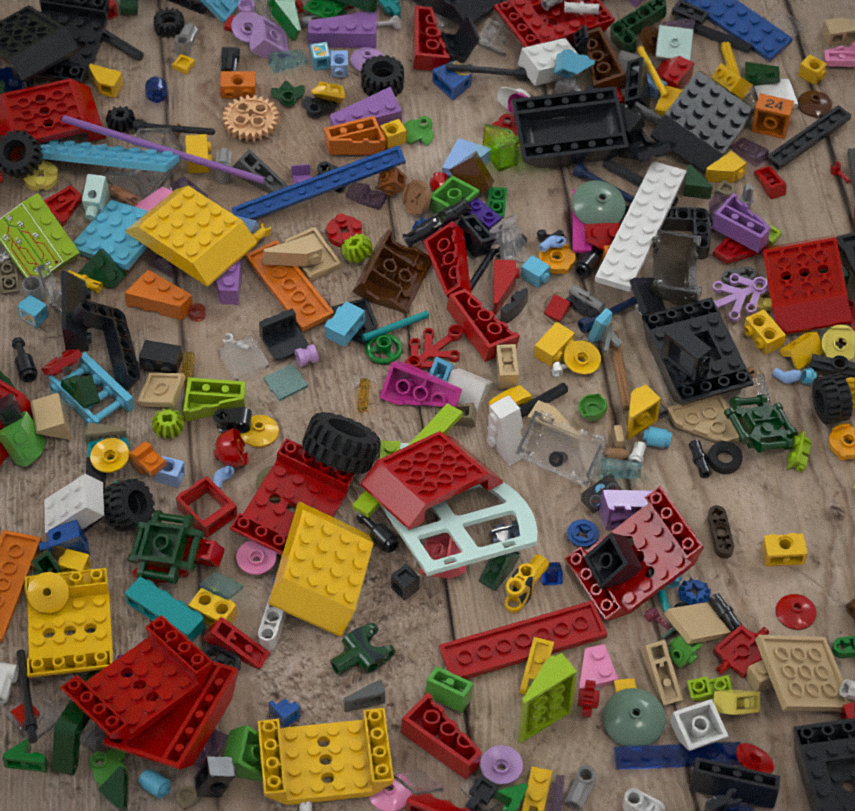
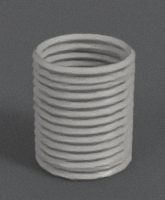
(33, 286)

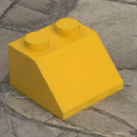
(642, 410)

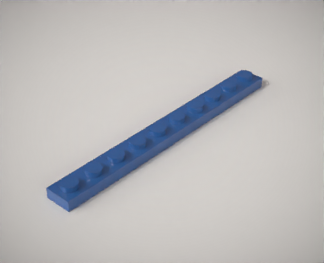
(320, 184)

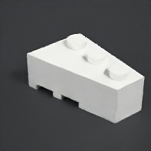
(504, 428)

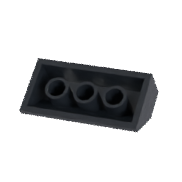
(72, 292)

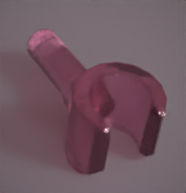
(653, 614)

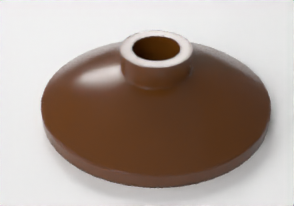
(649, 39)
(814, 103)

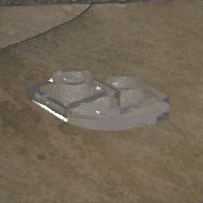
(511, 220)

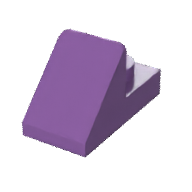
(300, 172)

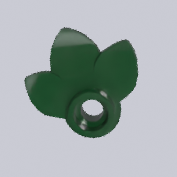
(288, 94)

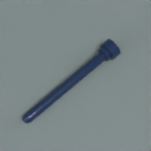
(582, 172)
(585, 324)

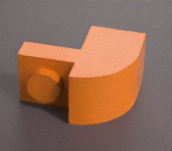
(146, 460)

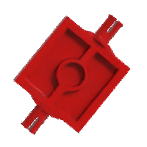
(739, 650)

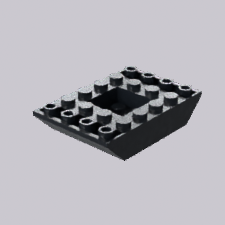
(726, 366)
(827, 762)

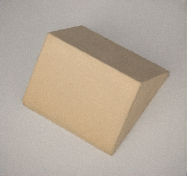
(51, 417)

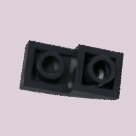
(580, 40)
(518, 302)

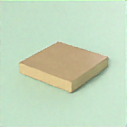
(161, 390)

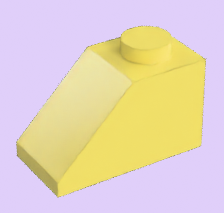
(737, 701)

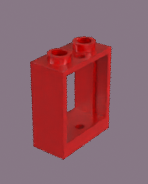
(216, 520)

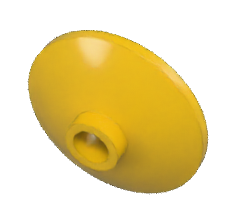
(584, 351)
(261, 436)
(106, 449)
(55, 600)

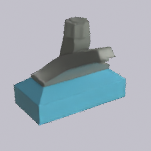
(603, 331)

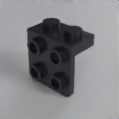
(460, 45)
(282, 335)

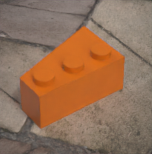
(355, 138)
(158, 295)

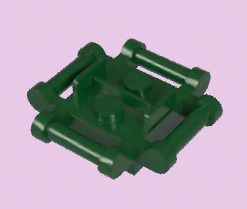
(760, 425)
(164, 546)

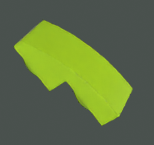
(703, 689)

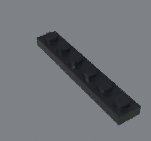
(808, 137)

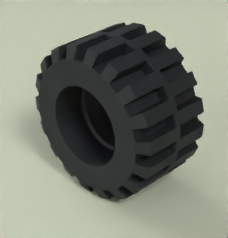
(381, 74)
(28, 163)
(832, 398)
(128, 504)

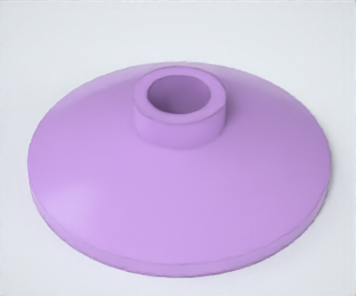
(241, 22)
(361, 55)
(501, 757)

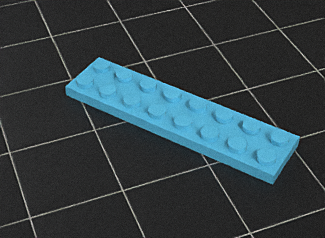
(109, 156)

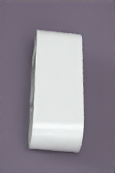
(271, 628)

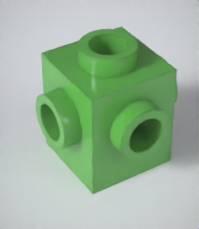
(683, 653)

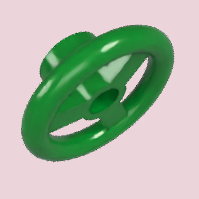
(384, 347)

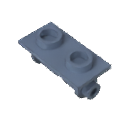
(503, 532)

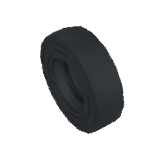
(725, 447)

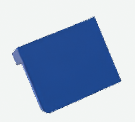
(285, 712)

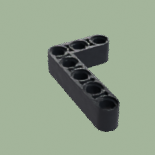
(688, 219)
(117, 337)

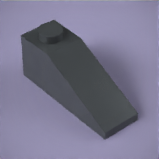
(253, 164)

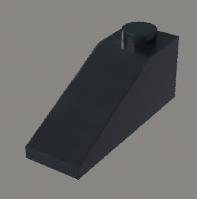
(637, 84)

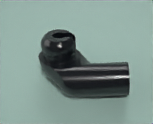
(542, 236)

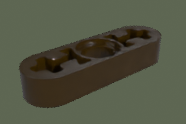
(719, 539)

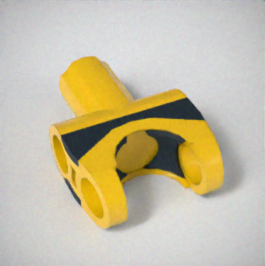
(523, 582)

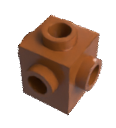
(392, 181)

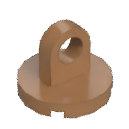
(416, 197)

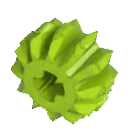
(357, 248)
(167, 423)

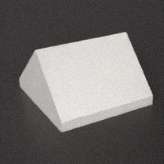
(473, 386)

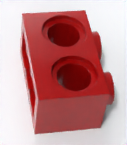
(208, 553)

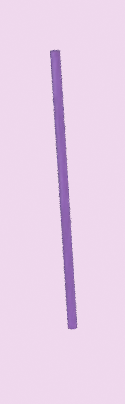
(150, 145)

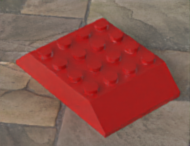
(184, 731)

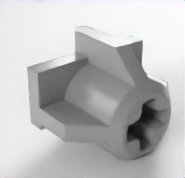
(567, 85)

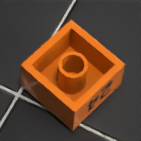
(772, 116)

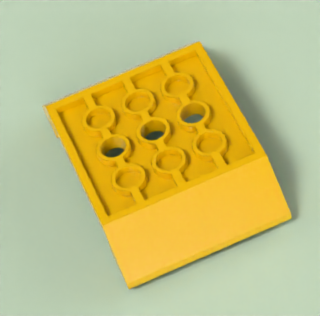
(85, 609)
(357, 752)

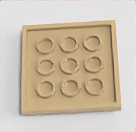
(802, 672)

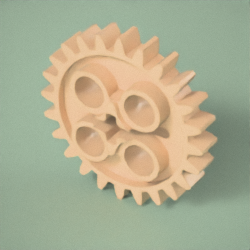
(250, 118)

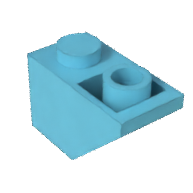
(570, 63)

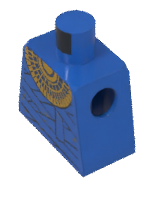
(452, 82)
(66, 537)

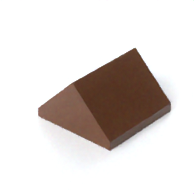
(473, 172)

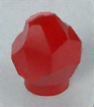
(437, 180)

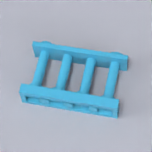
(102, 378)

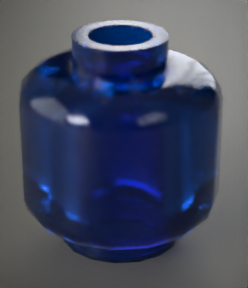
(156, 89)

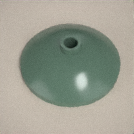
(591, 209)
(630, 729)

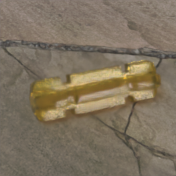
(188, 365)
(363, 395)

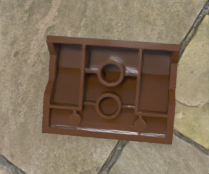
(393, 274)

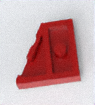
(733, 251)

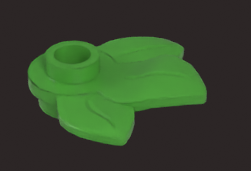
(416, 131)
(111, 762)

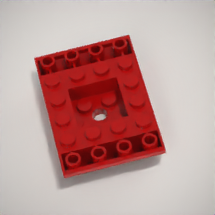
(533, 23)

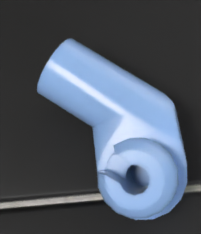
(552, 242)
(787, 377)
(222, 475)

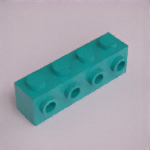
(153, 602)

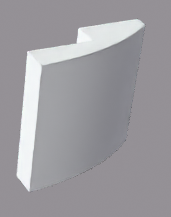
(781, 90)

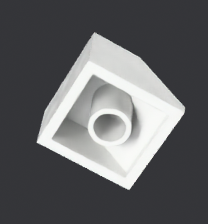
(698, 725)

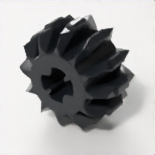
(120, 119)

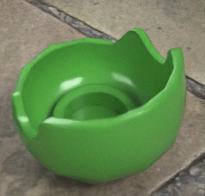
(593, 407)

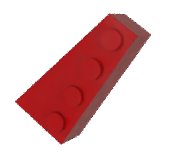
(427, 42)
(480, 324)

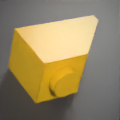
(726, 168)

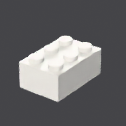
(541, 59)
(77, 501)

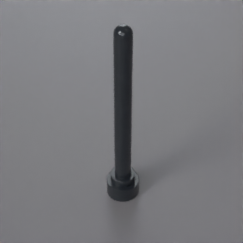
(519, 73)
(140, 123)

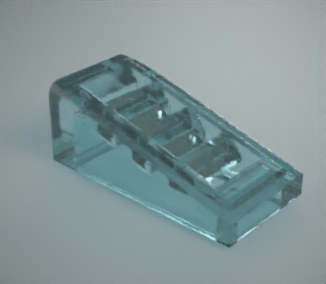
(281, 60)
(620, 469)

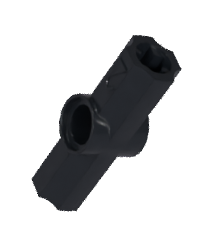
(833, 365)

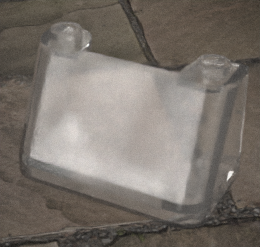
(144, 181)

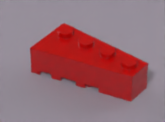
(449, 258)
(440, 737)

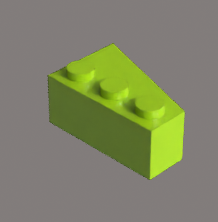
(209, 395)

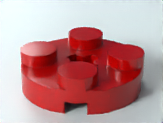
(340, 223)

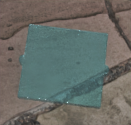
(285, 382)
(221, 586)

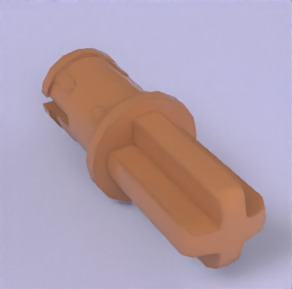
(124, 195)

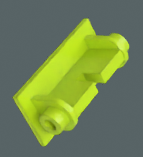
(801, 446)

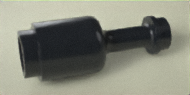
(588, 263)
(24, 362)
(380, 534)

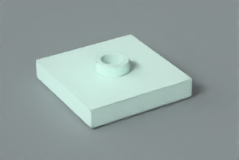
(673, 42)

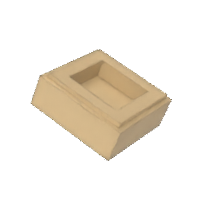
(618, 437)

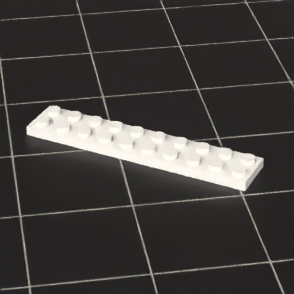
(639, 225)

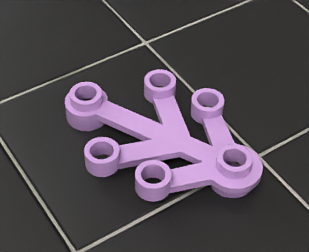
(740, 294)

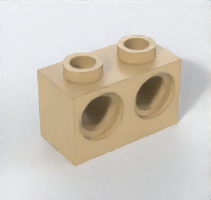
(507, 366)

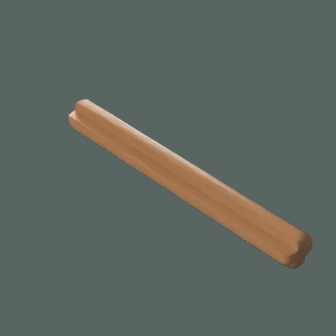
(621, 377)

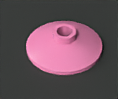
(253, 551)
(391, 800)

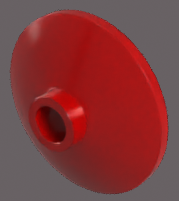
(795, 618)
(754, 758)

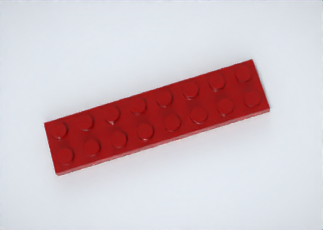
(513, 642)

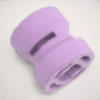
(246, 6)
(304, 356)

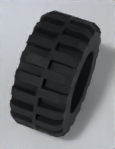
(341, 443)

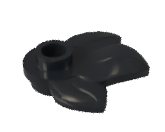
(317, 107)

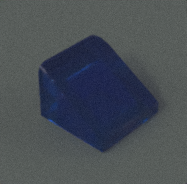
(553, 574)

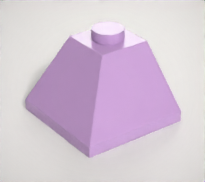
(267, 38)

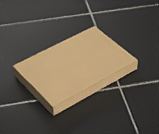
(328, 262)
(697, 623)

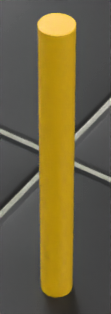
(653, 73)

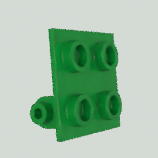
(325, 8)

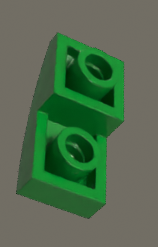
(497, 200)

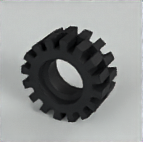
(168, 16)

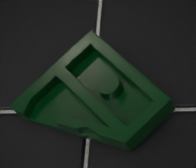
(761, 73)

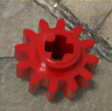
(588, 698)

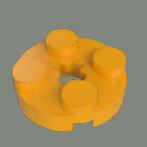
(563, 264)
(836, 441)

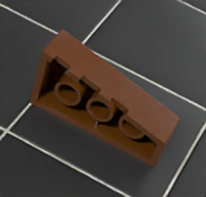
(607, 68)

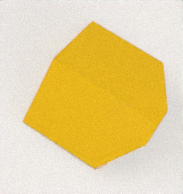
(329, 92)

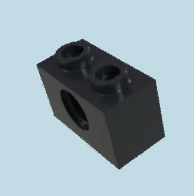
(477, 237)
(214, 776)

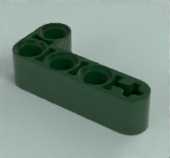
(625, 30)

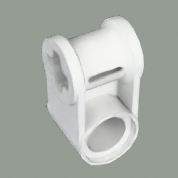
(644, 801)

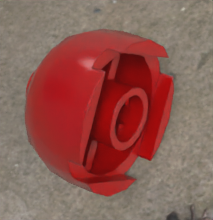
(230, 449)

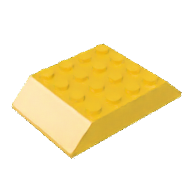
(194, 234)
(321, 570)

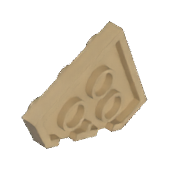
(704, 419)

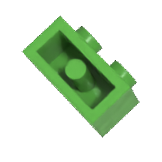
(449, 689)

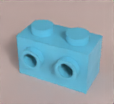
(345, 323)

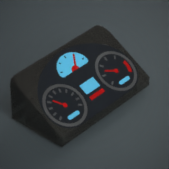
(592, 496)

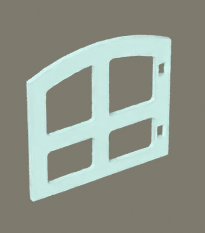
(454, 526)

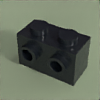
(160, 357)

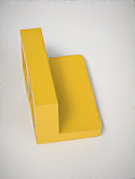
(802, 349)

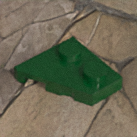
(103, 269)

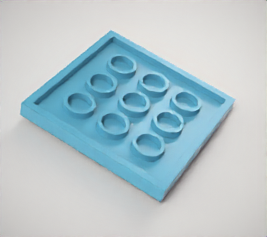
(109, 233)

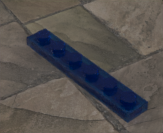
(673, 755)

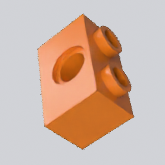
(237, 84)

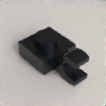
(481, 791)
(722, 803)

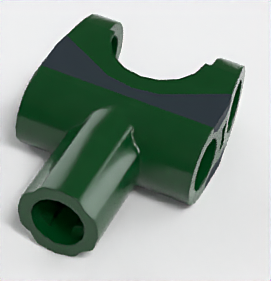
(361, 652)

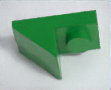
(21, 758)
(511, 796)

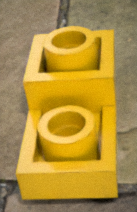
(517, 393)

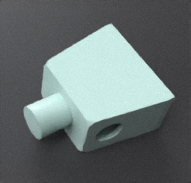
(95, 195)

